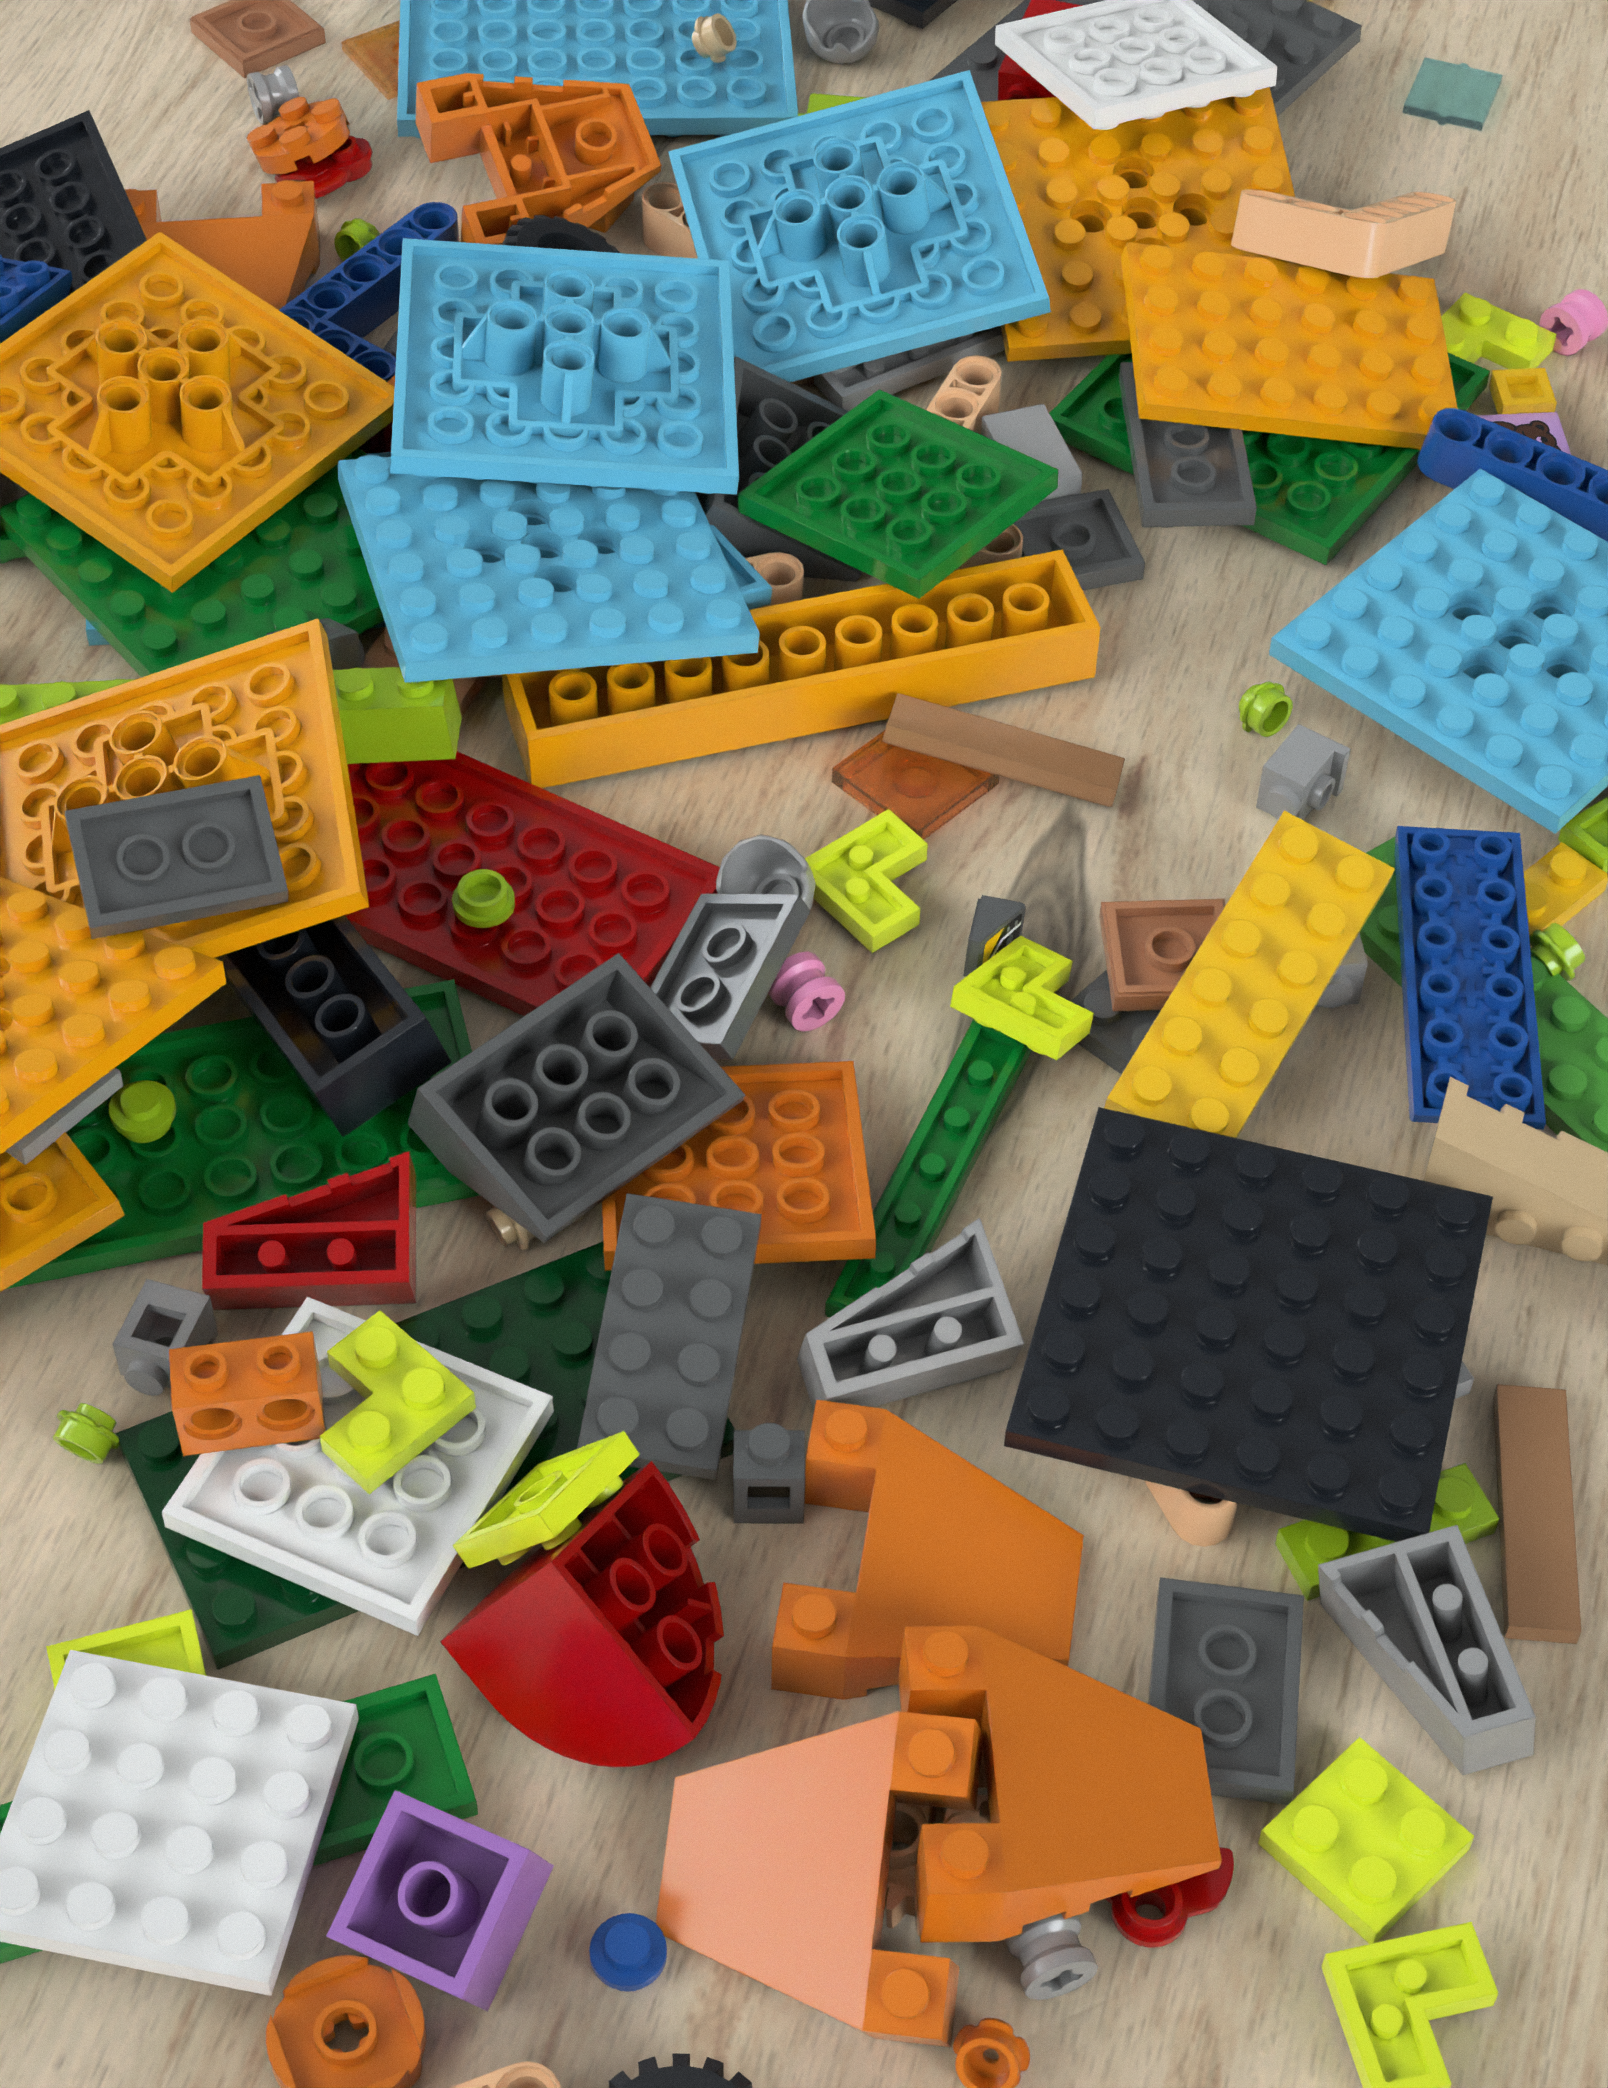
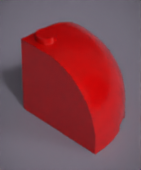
(603, 1636)

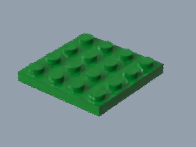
(898, 492)

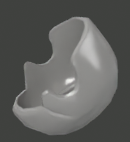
(840, 29)
(765, 867)

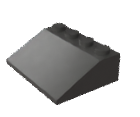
(771, 425)
(572, 1100)

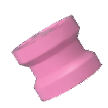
(1575, 321)
(806, 992)

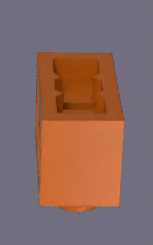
(247, 1393)

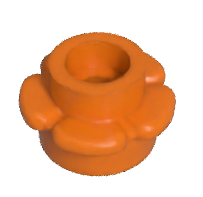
(980, 2071)

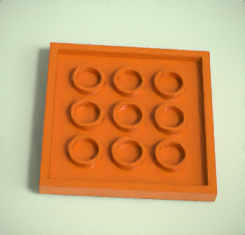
(780, 1154)

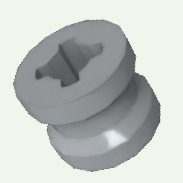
(271, 91)
(1052, 1957)

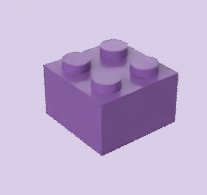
(441, 1900)

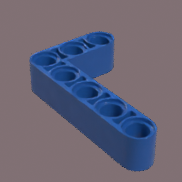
(367, 288)
(1464, 443)

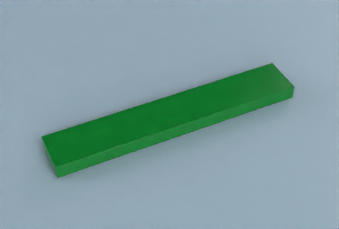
(936, 1160)

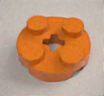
(298, 132)
(367, 1997)

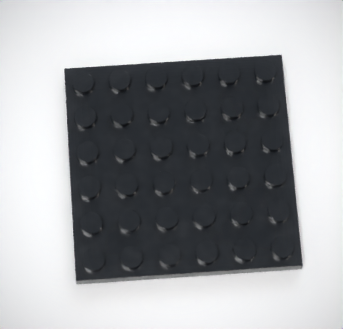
(1254, 1326)

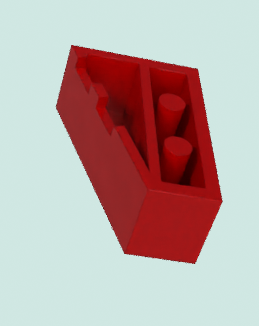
(330, 1244)

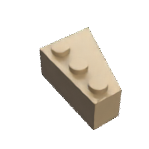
(1541, 1186)

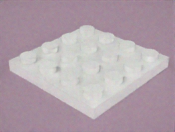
(1134, 58)
(320, 1529)
(170, 1821)

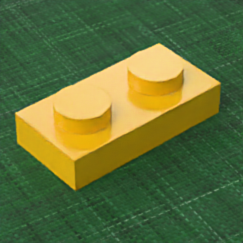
(1560, 887)

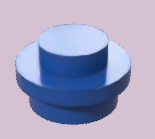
(628, 1952)

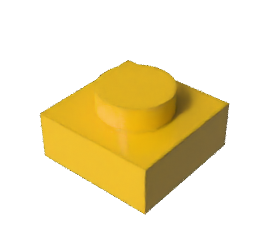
(1522, 391)

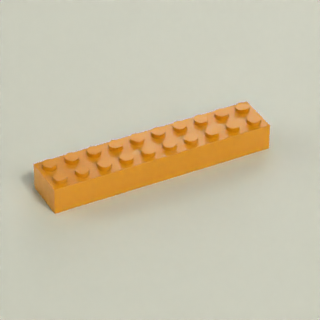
(815, 671)

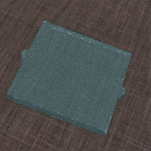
(1452, 94)

